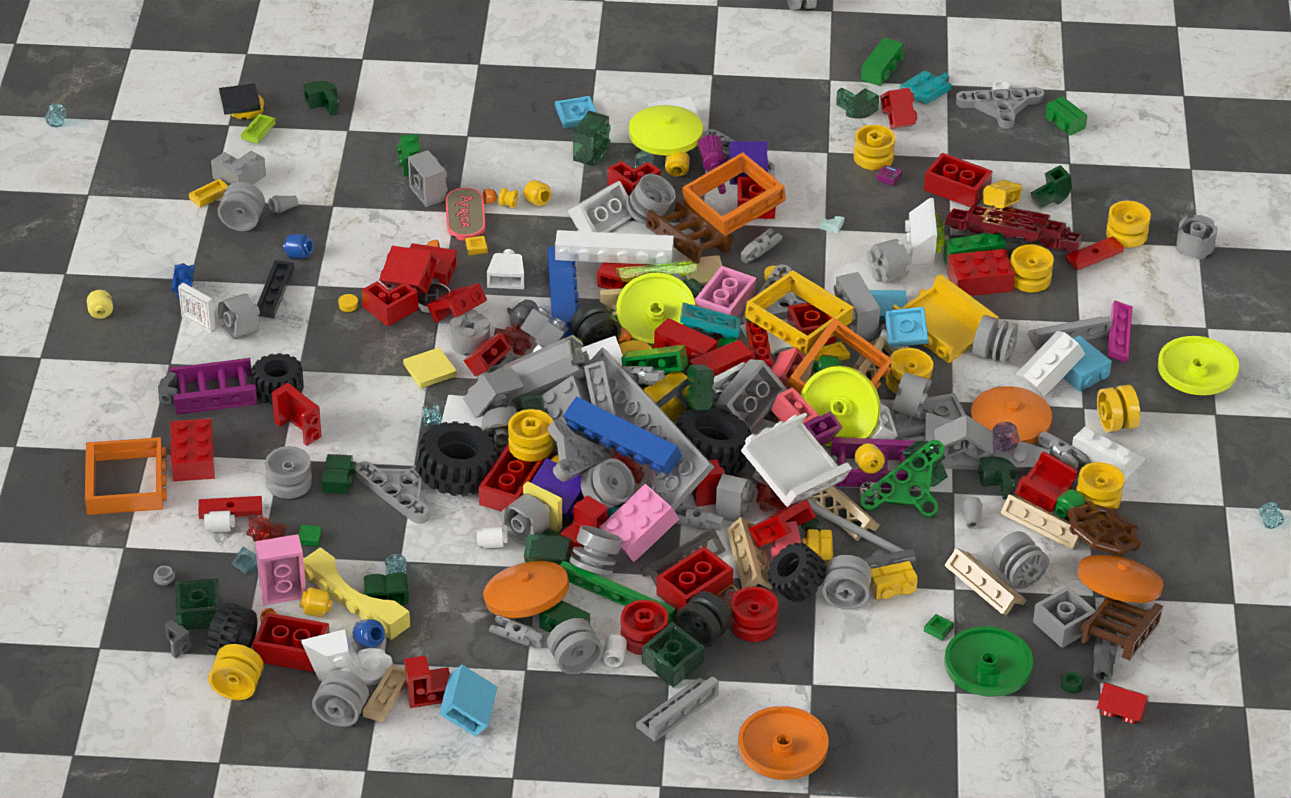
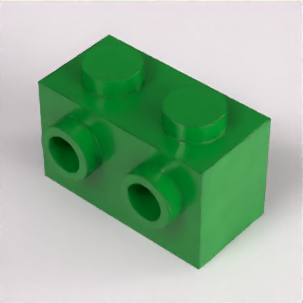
(408, 146)

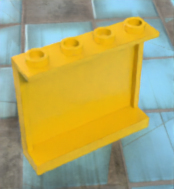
(950, 318)

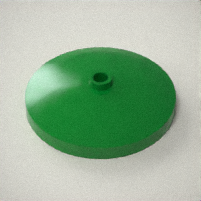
(988, 661)

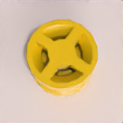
(508, 198)

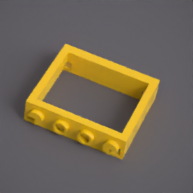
(807, 291)

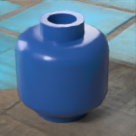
(298, 246)
(368, 633)

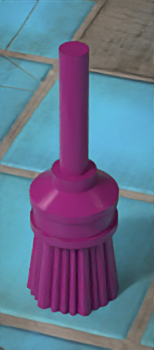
(712, 155)

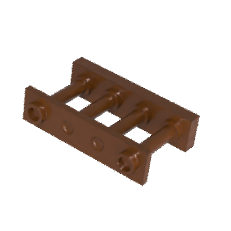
(689, 219)
(1136, 636)

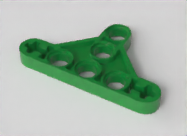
(900, 489)

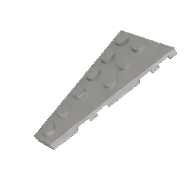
(1023, 457)

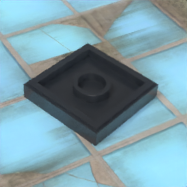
(239, 99)

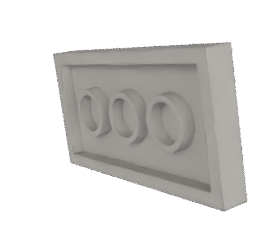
(943, 405)

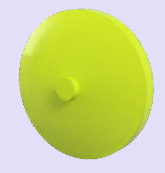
(665, 129)
(649, 302)
(1198, 365)
(848, 397)

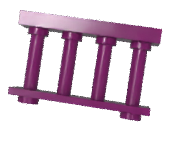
(217, 398)
(891, 449)

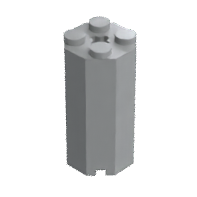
(549, 366)

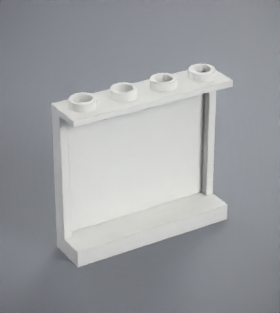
(793, 461)

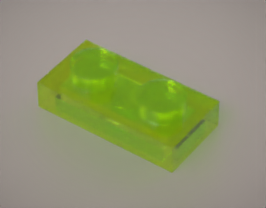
(940, 237)

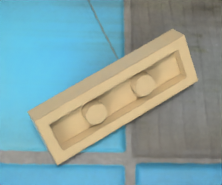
(385, 694)

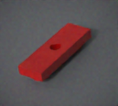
(1094, 253)
(759, 343)
(236, 505)

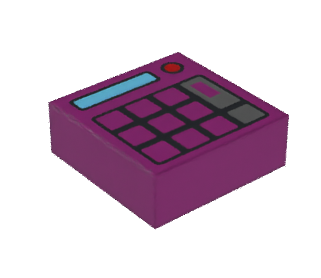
(889, 175)

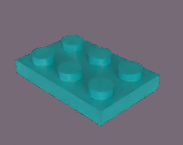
(710, 320)

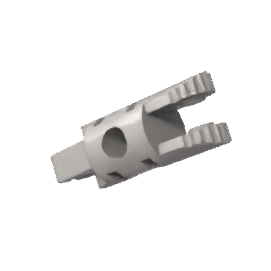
(760, 246)
(645, 374)
(1061, 450)
(698, 518)
(517, 632)

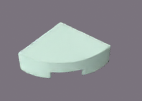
(832, 225)

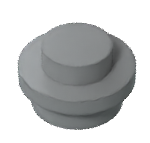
(164, 575)

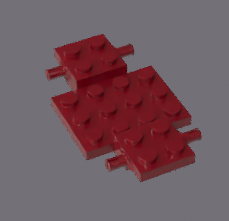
(1015, 223)

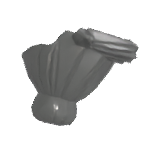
(521, 312)

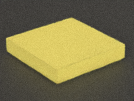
(430, 367)
(553, 501)

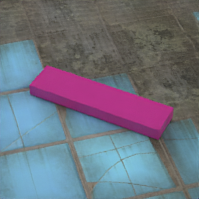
(1120, 331)

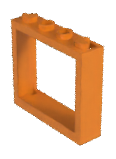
(748, 211)
(854, 341)
(124, 450)

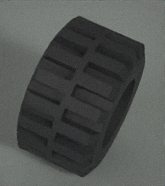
(274, 372)
(797, 572)
(231, 626)

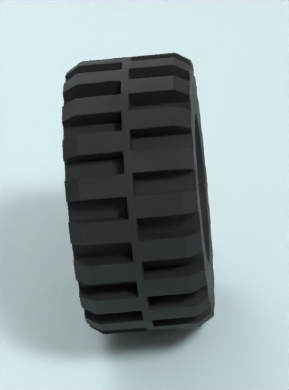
(717, 436)
(450, 441)

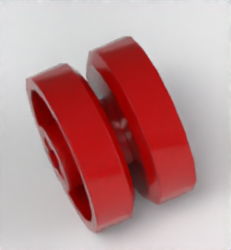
(754, 614)
(642, 622)

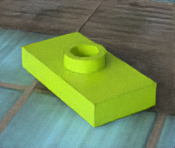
(258, 128)

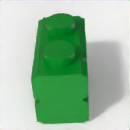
(1066, 115)

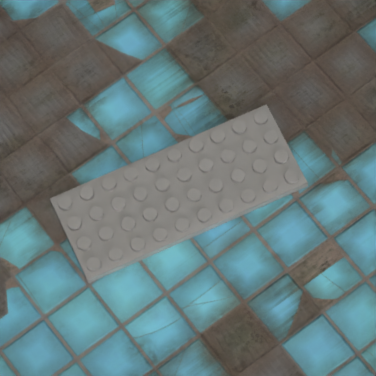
(639, 409)

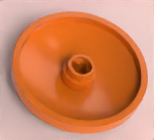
(1014, 405)
(1120, 578)
(526, 589)
(783, 742)

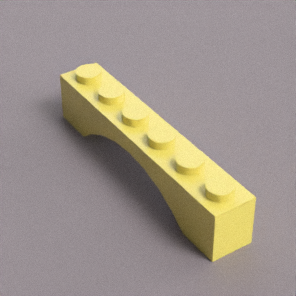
(322, 571)

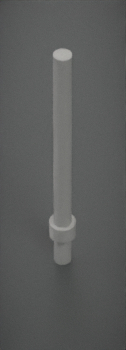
(853, 528)

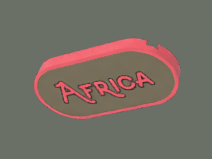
(465, 213)

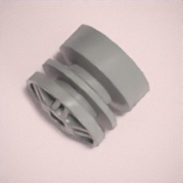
(650, 194)
(991, 338)
(596, 548)
(1020, 559)

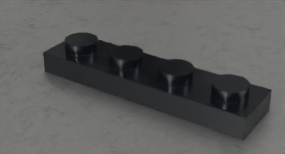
(275, 288)

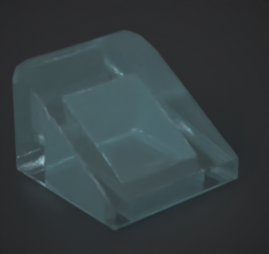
(643, 157)
(245, 561)

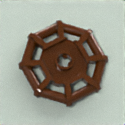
(1103, 528)

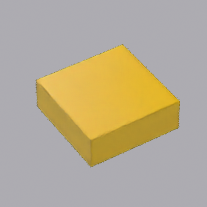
(476, 245)

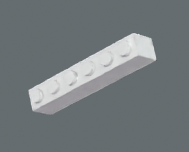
(613, 247)

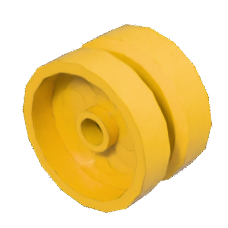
(874, 147)
(1128, 223)
(1032, 268)
(908, 361)
(1118, 408)
(529, 435)
(1101, 484)
(235, 672)

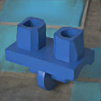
(182, 274)

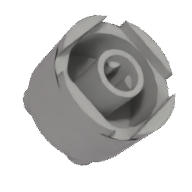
(1196, 236)
(888, 260)
(238, 316)
(468, 332)
(911, 395)
(496, 424)
(525, 517)

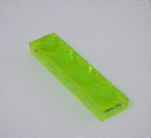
(683, 268)

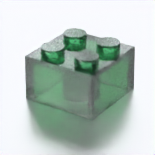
(591, 138)
(197, 602)
(672, 654)

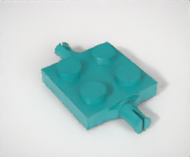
(927, 86)

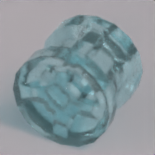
(58, 119)
(431, 415)
(1271, 515)
(395, 563)

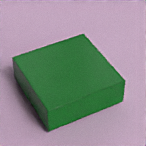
(310, 535)
(938, 627)

